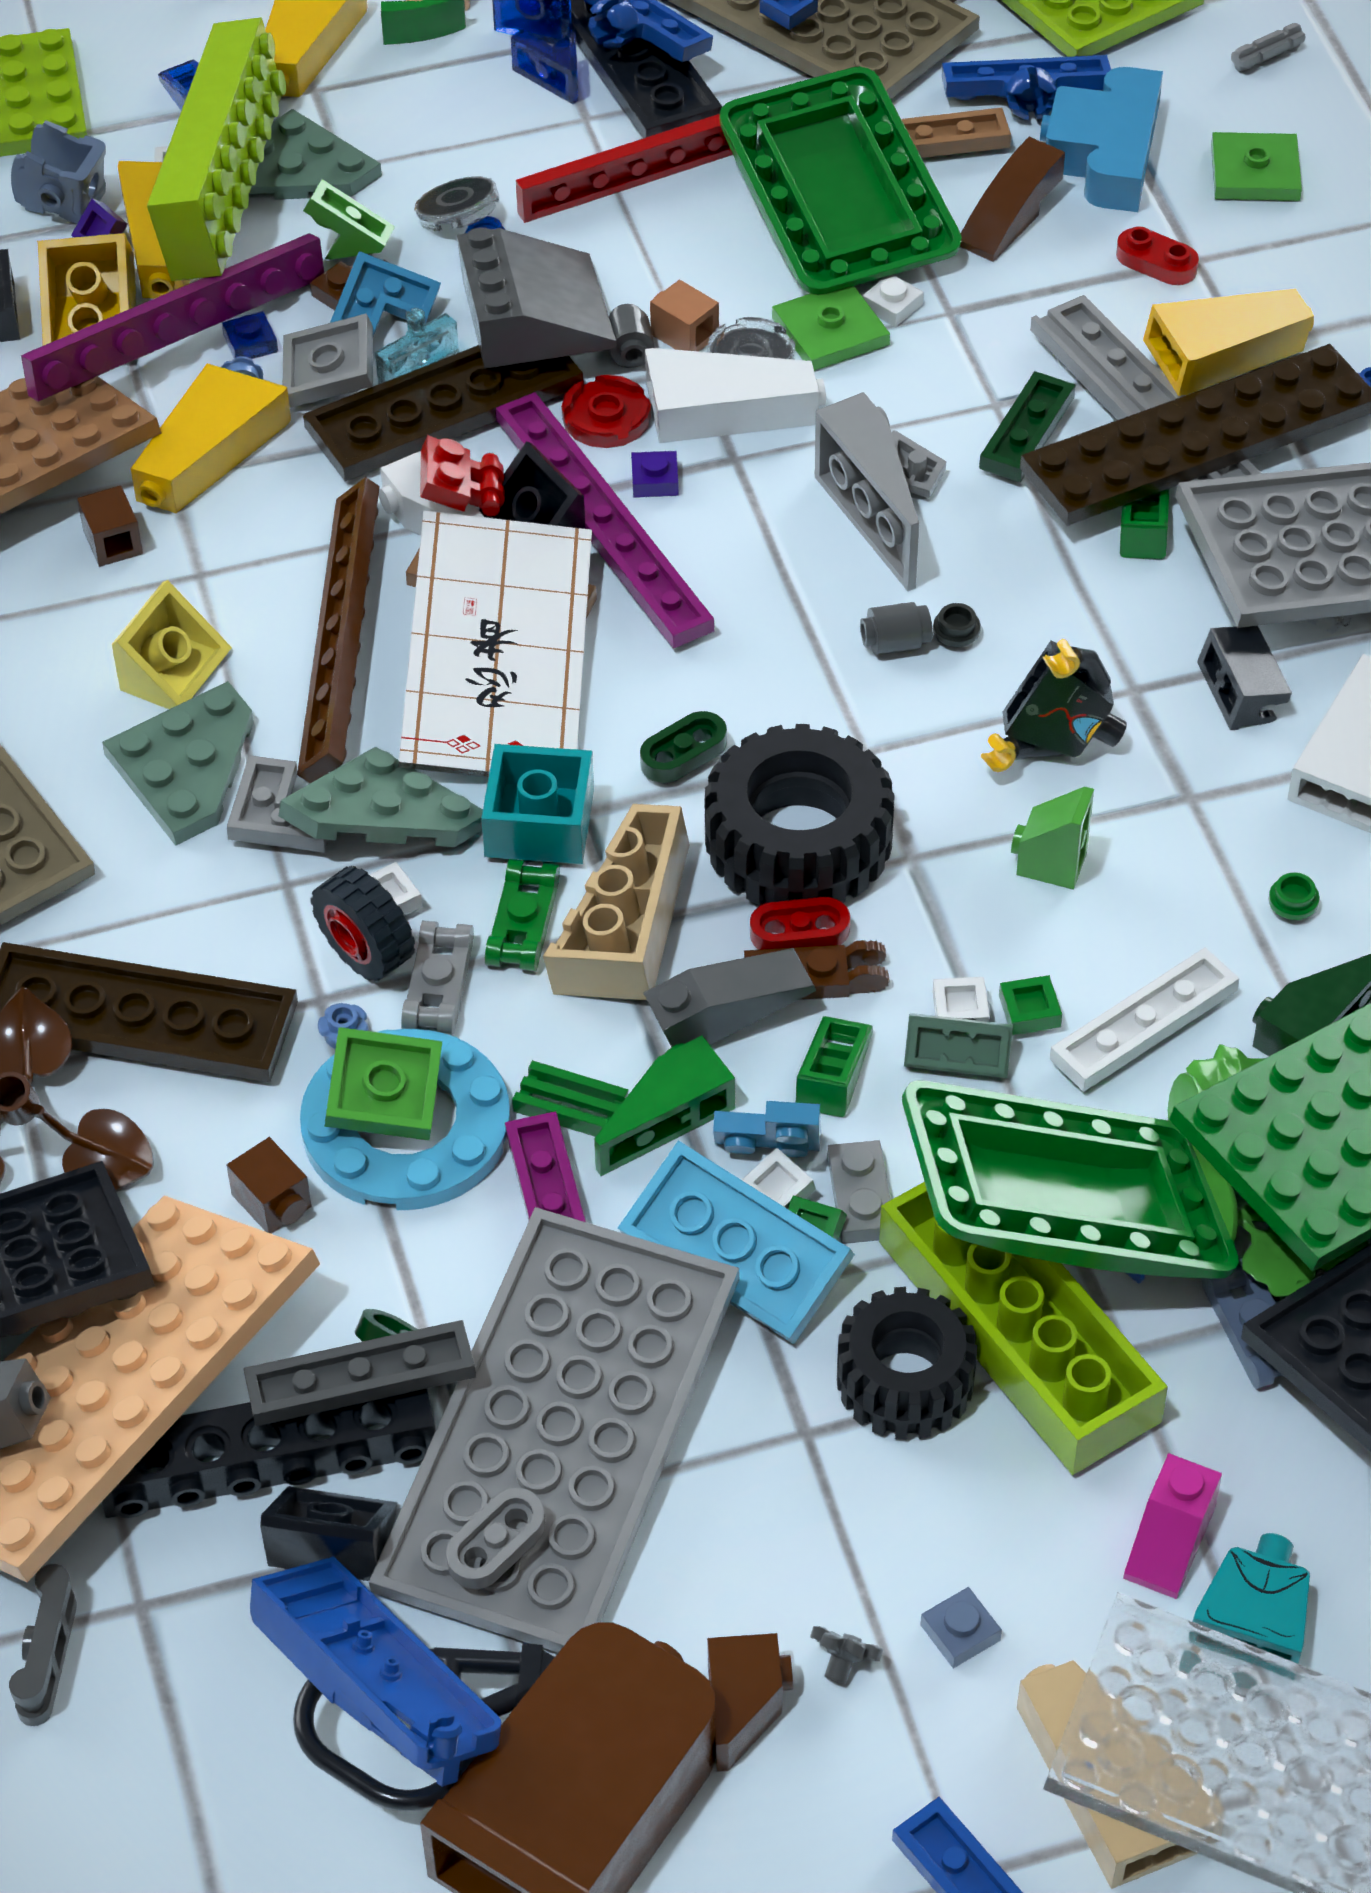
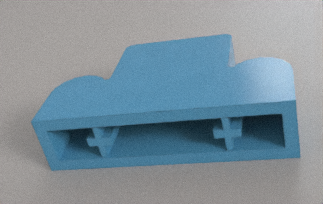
(1107, 134)

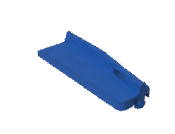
(373, 1666)

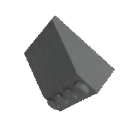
(531, 298)

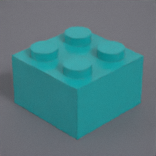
(538, 803)

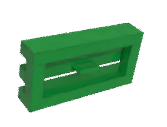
(573, 1092)

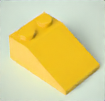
(84, 282)

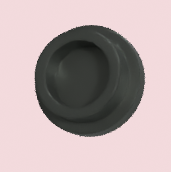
(956, 625)

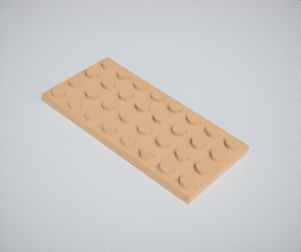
(135, 1368)

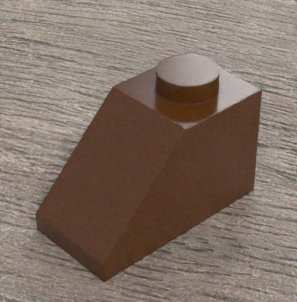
(748, 1691)

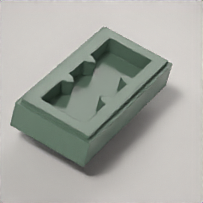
(958, 1045)

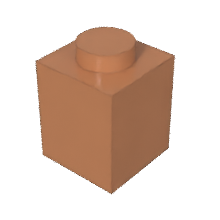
(683, 317)

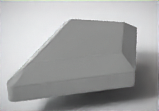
(919, 465)

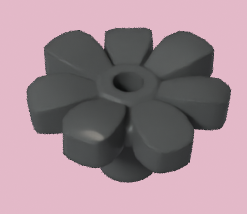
(843, 1652)

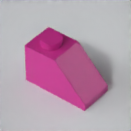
(1173, 1525)

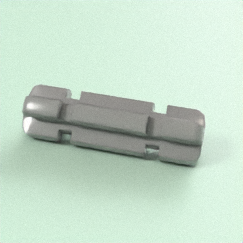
(1268, 47)

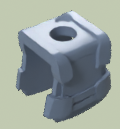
(59, 172)

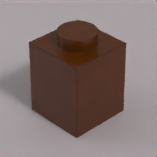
(110, 526)
(269, 1186)

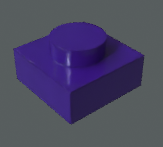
(98, 220)
(654, 474)

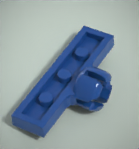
(651, 21)
(1025, 83)

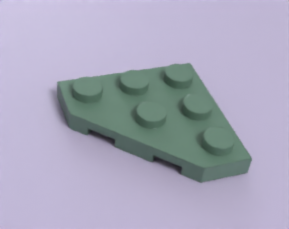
(306, 153)
(185, 760)
(383, 803)

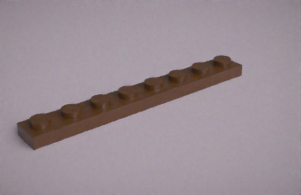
(339, 632)

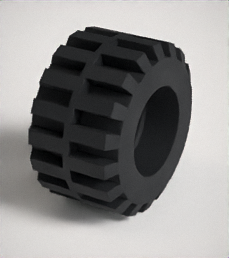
(900, 1399)

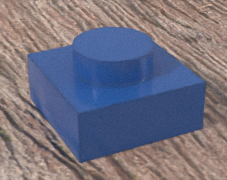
(788, 12)

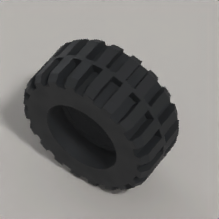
(798, 770)

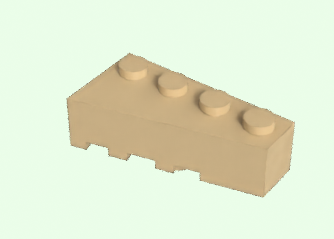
(623, 921)

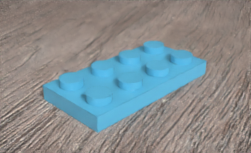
(713, 1214)

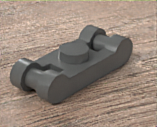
(44, 1647)

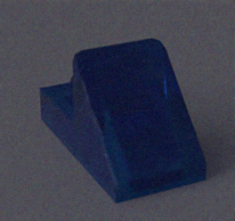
(547, 65)

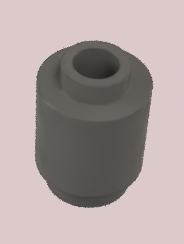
(632, 335)
(896, 627)

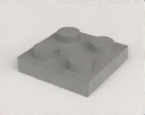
(328, 360)

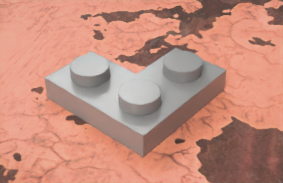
(257, 806)

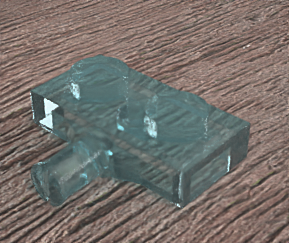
(419, 346)

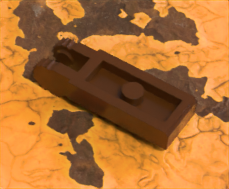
(830, 965)

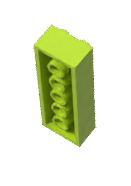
(1033, 1335)

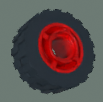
(362, 923)

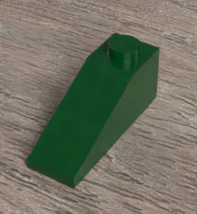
(1311, 1004)

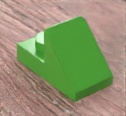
(356, 225)

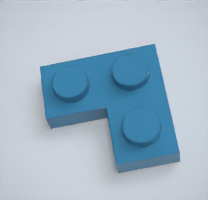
(382, 287)
(784, 1126)

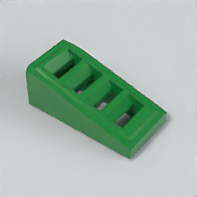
(1145, 527)
(832, 1068)

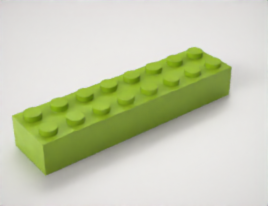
(216, 149)

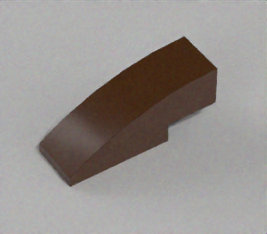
(1013, 198)

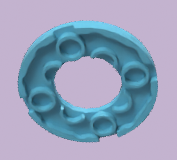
(429, 1175)

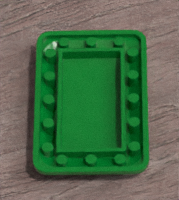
(839, 180)
(1066, 1183)

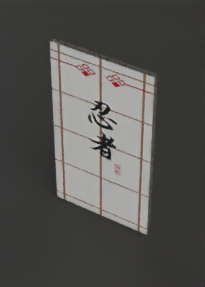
(494, 641)

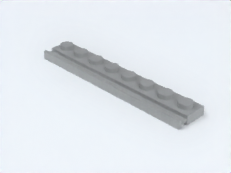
(1110, 365)

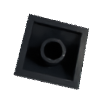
(539, 492)
(320, 1524)

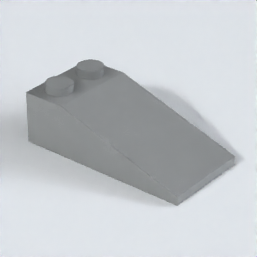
(867, 482)

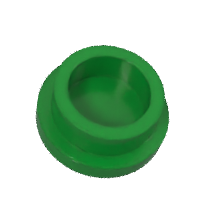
(1294, 896)

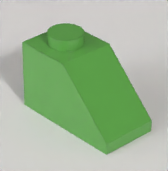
(1055, 839)

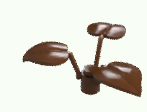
(38, 1044)

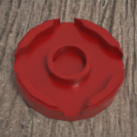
(606, 411)

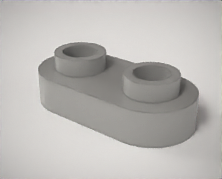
(491, 1539)

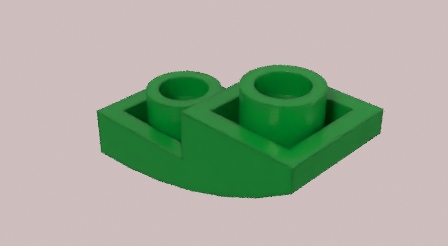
(420, 20)

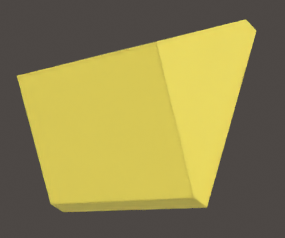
(167, 650)

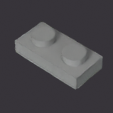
(858, 1188)

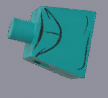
(1259, 1598)

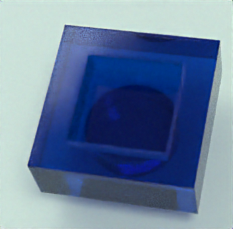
(250, 336)

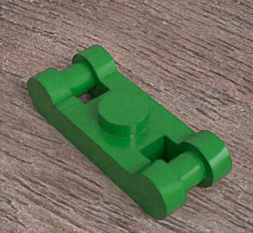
(522, 915)

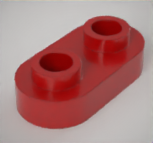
(1157, 256)
(800, 923)

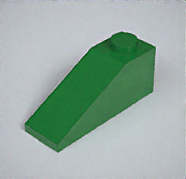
(667, 1102)

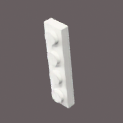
(1144, 1019)

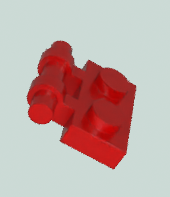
(456, 480)

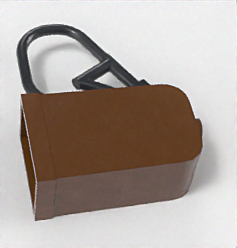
(584, 1773)

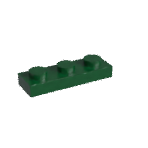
(1027, 424)

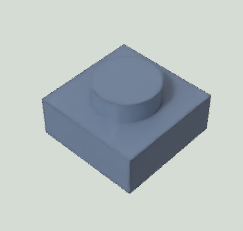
(960, 1627)

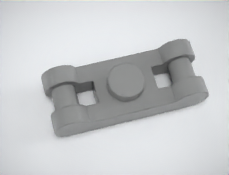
(438, 978)

